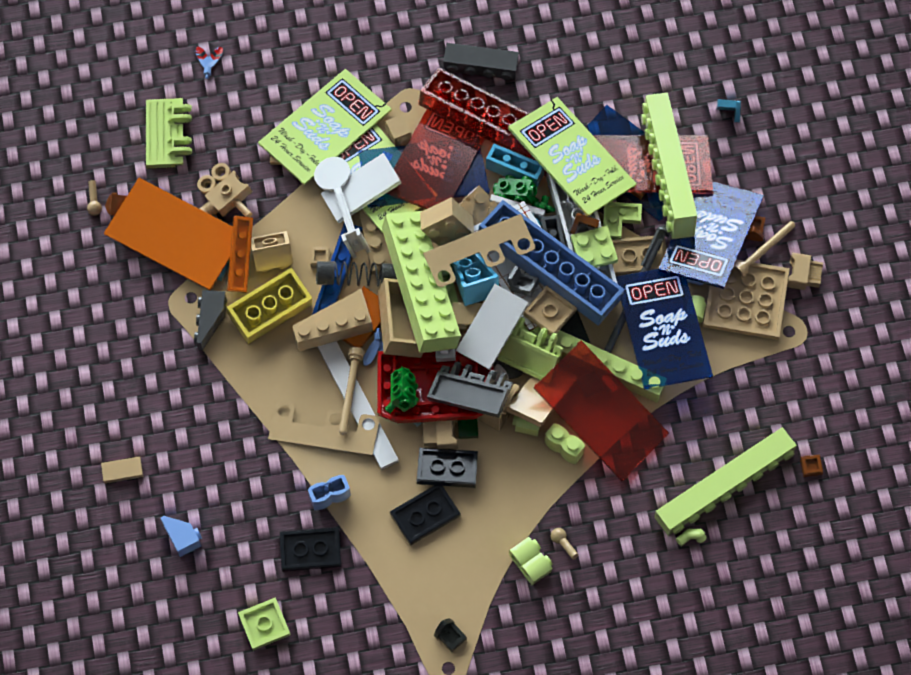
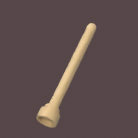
(741, 268)
(356, 355)

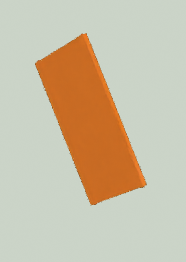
(172, 233)

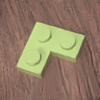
(618, 213)

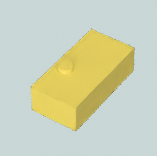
(269, 305)

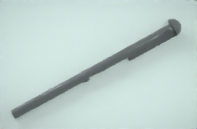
(647, 262)

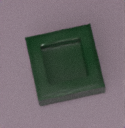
(468, 428)

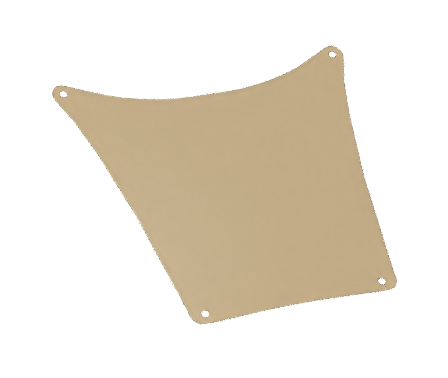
(517, 474)

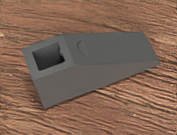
(212, 313)

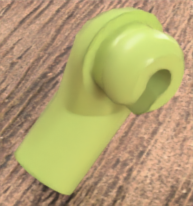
(689, 534)

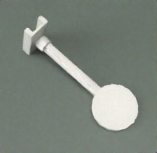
(332, 176)

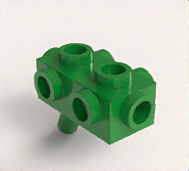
(516, 189)
(402, 390)

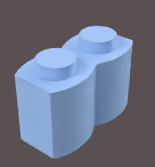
(334, 491)

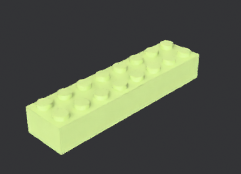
(669, 165)
(425, 302)

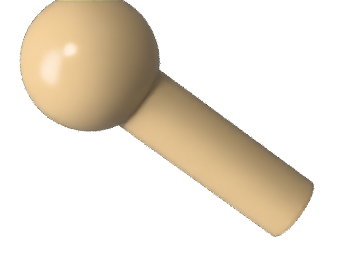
(94, 207)
(558, 536)

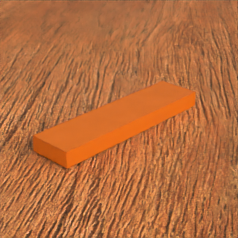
(240, 254)

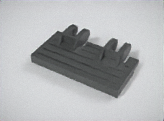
(470, 390)

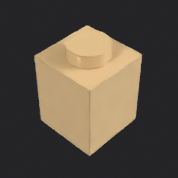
(398, 130)

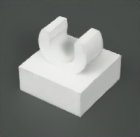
(446, 355)

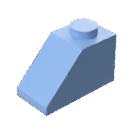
(182, 535)

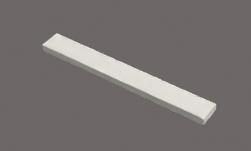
(339, 370)

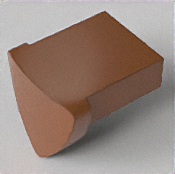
(114, 202)
(585, 220)
(756, 230)

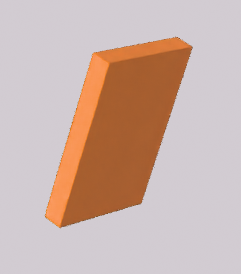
(372, 302)

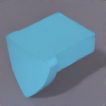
(730, 105)

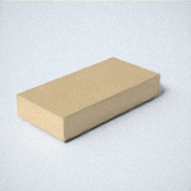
(122, 470)

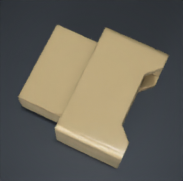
(804, 272)
(440, 434)

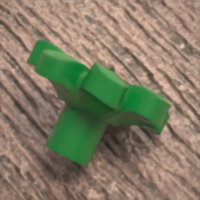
(544, 204)

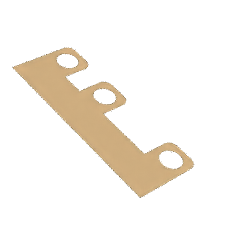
(480, 241)
(326, 437)

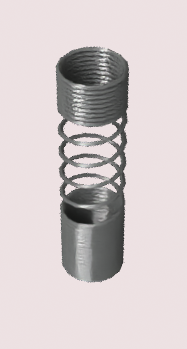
(326, 270)

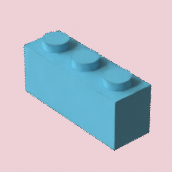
(511, 163)

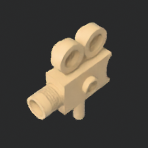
(225, 194)

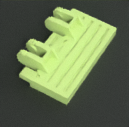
(164, 134)
(529, 357)

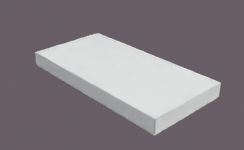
(364, 186)
(492, 326)

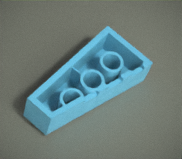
(474, 278)

